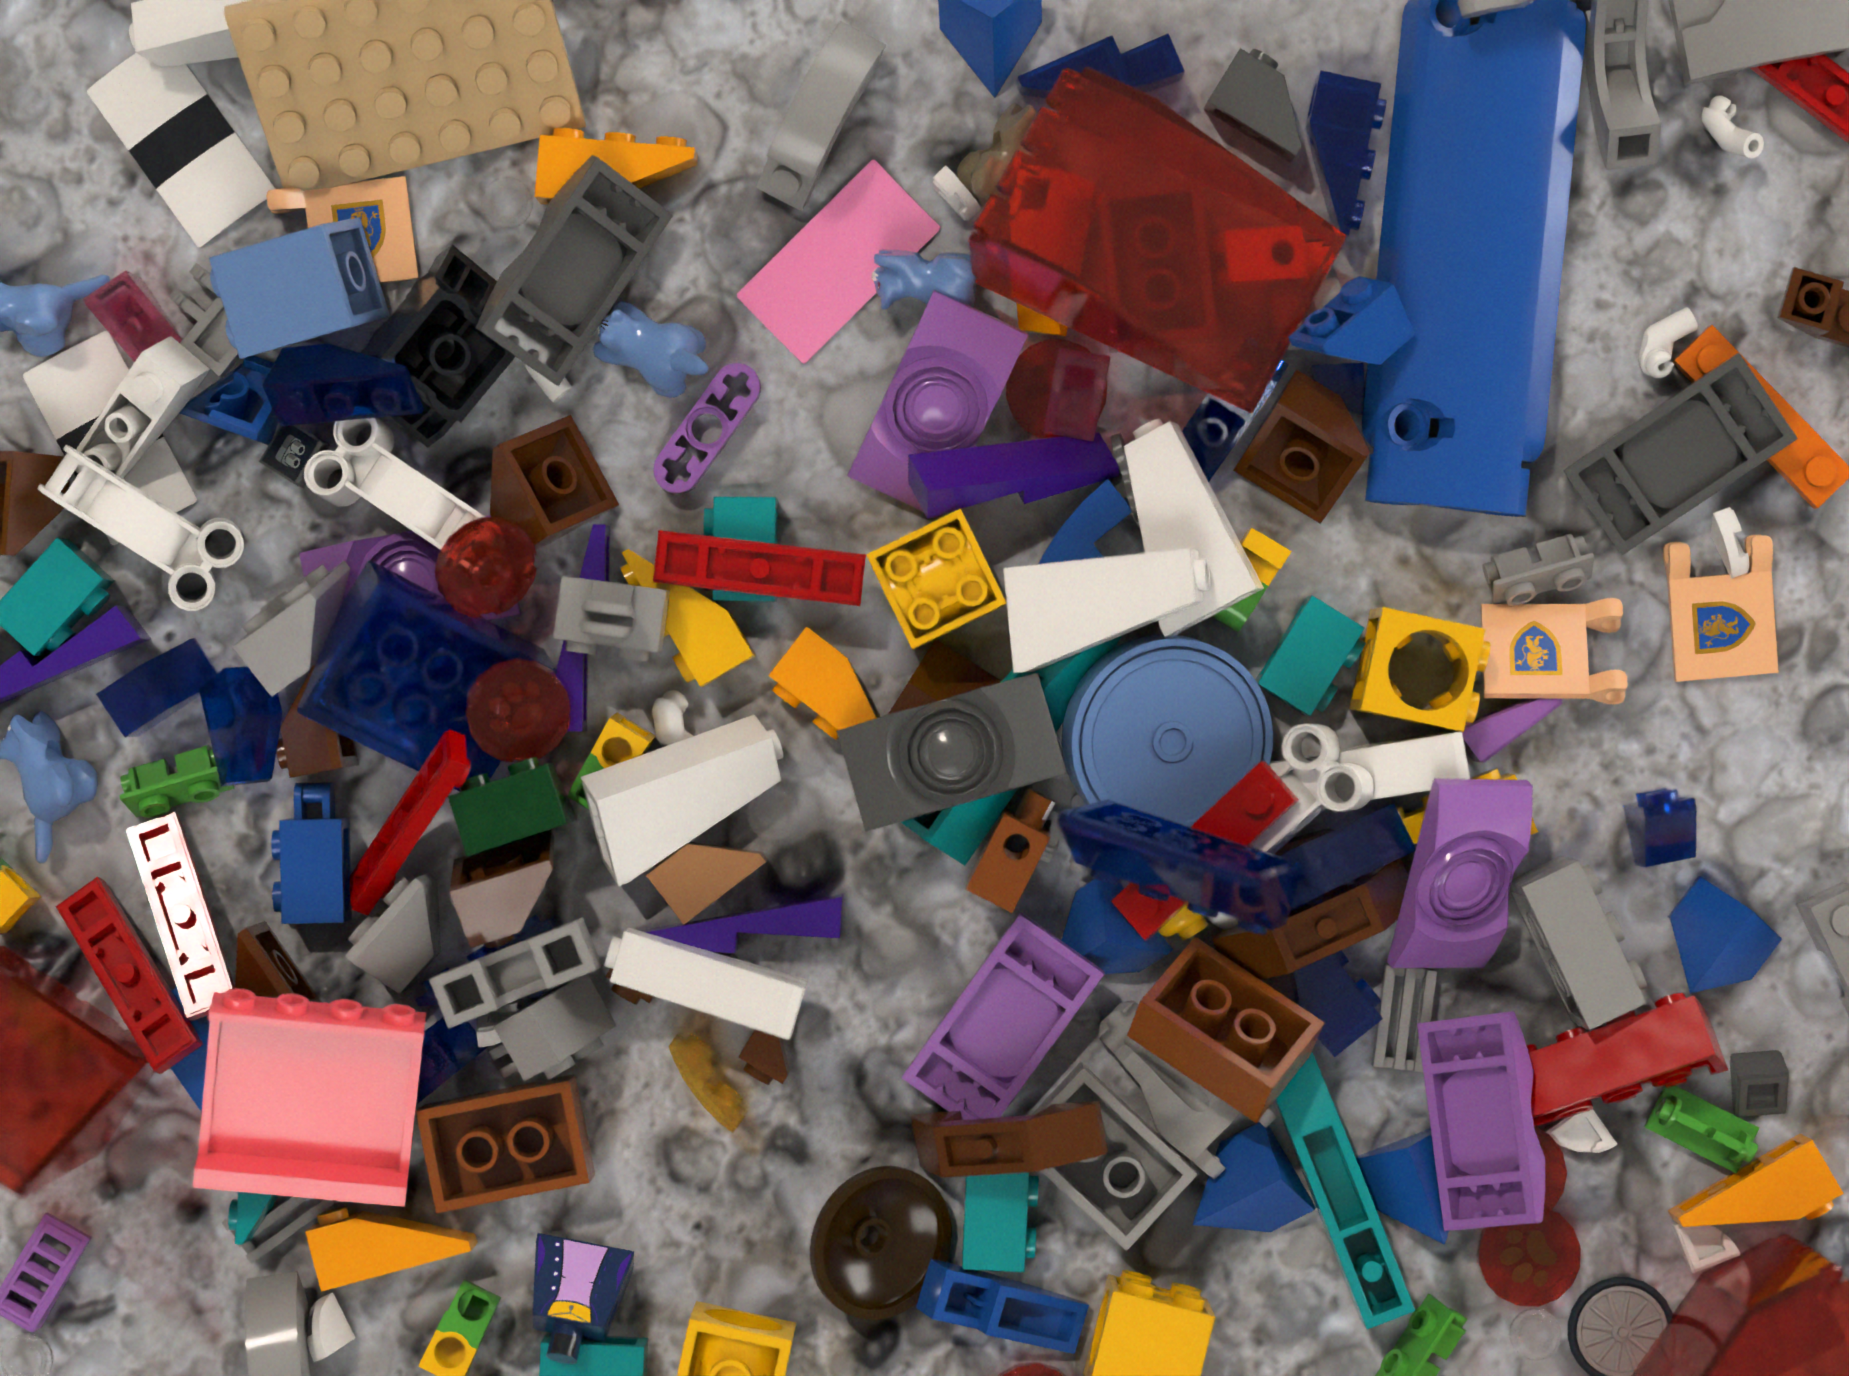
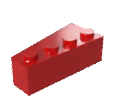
(1621, 1057)

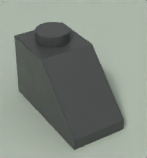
(1257, 103)

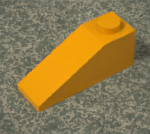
(1774, 1187)
(371, 1244)

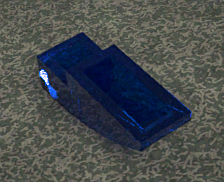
(1142, 67)

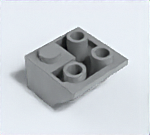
(293, 628)
(404, 937)

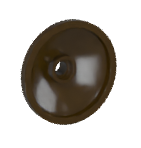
(888, 1266)

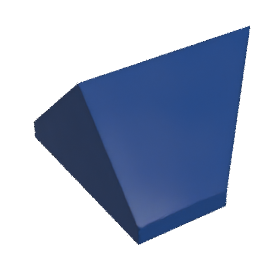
(990, 34)
(238, 402)
(1105, 935)
(1719, 938)
(1406, 1183)
(1257, 1186)

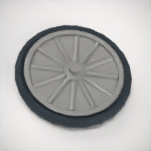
(1616, 1325)

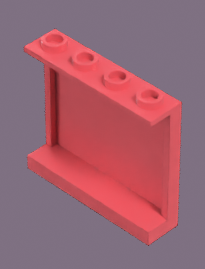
(309, 1098)

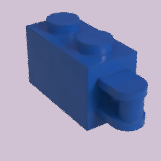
(313, 860)

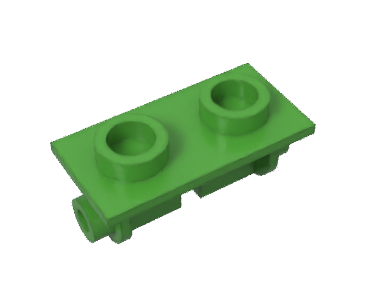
(153, 790)
(1703, 1128)
(1429, 1330)

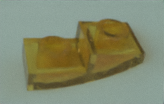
(696, 1066)

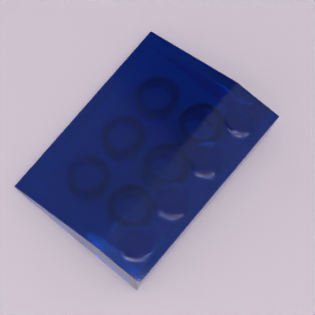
(404, 669)
(1182, 863)

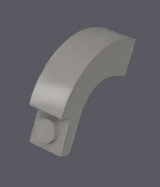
(1619, 83)
(818, 114)
(276, 1326)

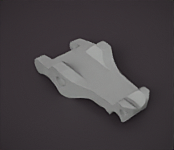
(1179, 1107)

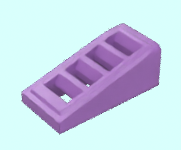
(1501, 727)
(17, 1311)

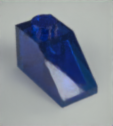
(157, 688)
(241, 726)

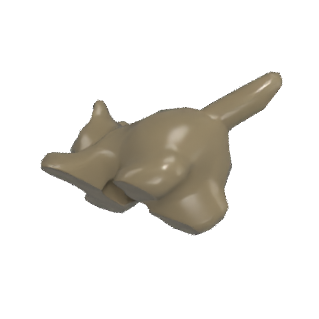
(984, 168)

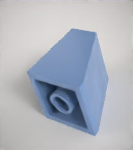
(298, 287)

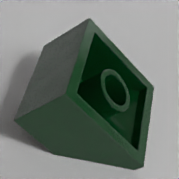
(510, 807)

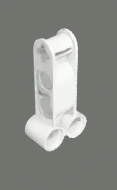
(385, 482)
(142, 524)
(1313, 785)

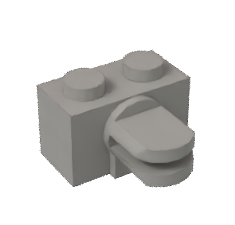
(611, 615)
(553, 1029)

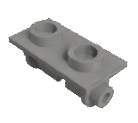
(1562, 566)

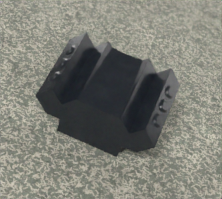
(440, 344)

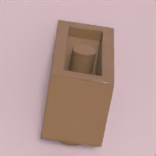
(701, 874)

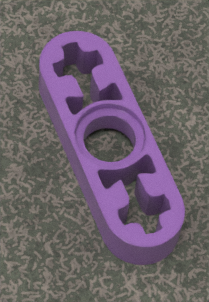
(739, 404)

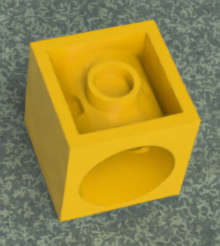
(936, 579)
(1391, 630)
(1149, 1329)
(734, 1343)

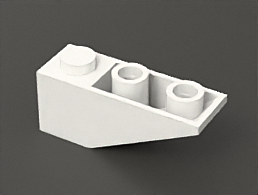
(143, 406)

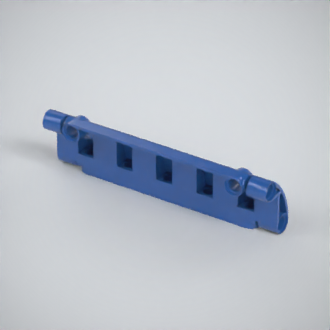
(1474, 251)

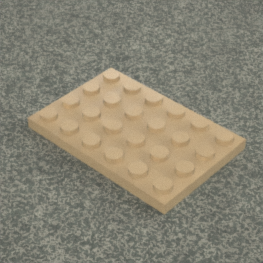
(399, 81)

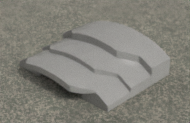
(1730, 35)

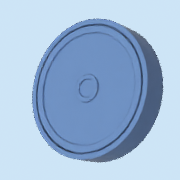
(1165, 727)

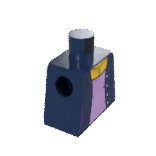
(577, 1292)

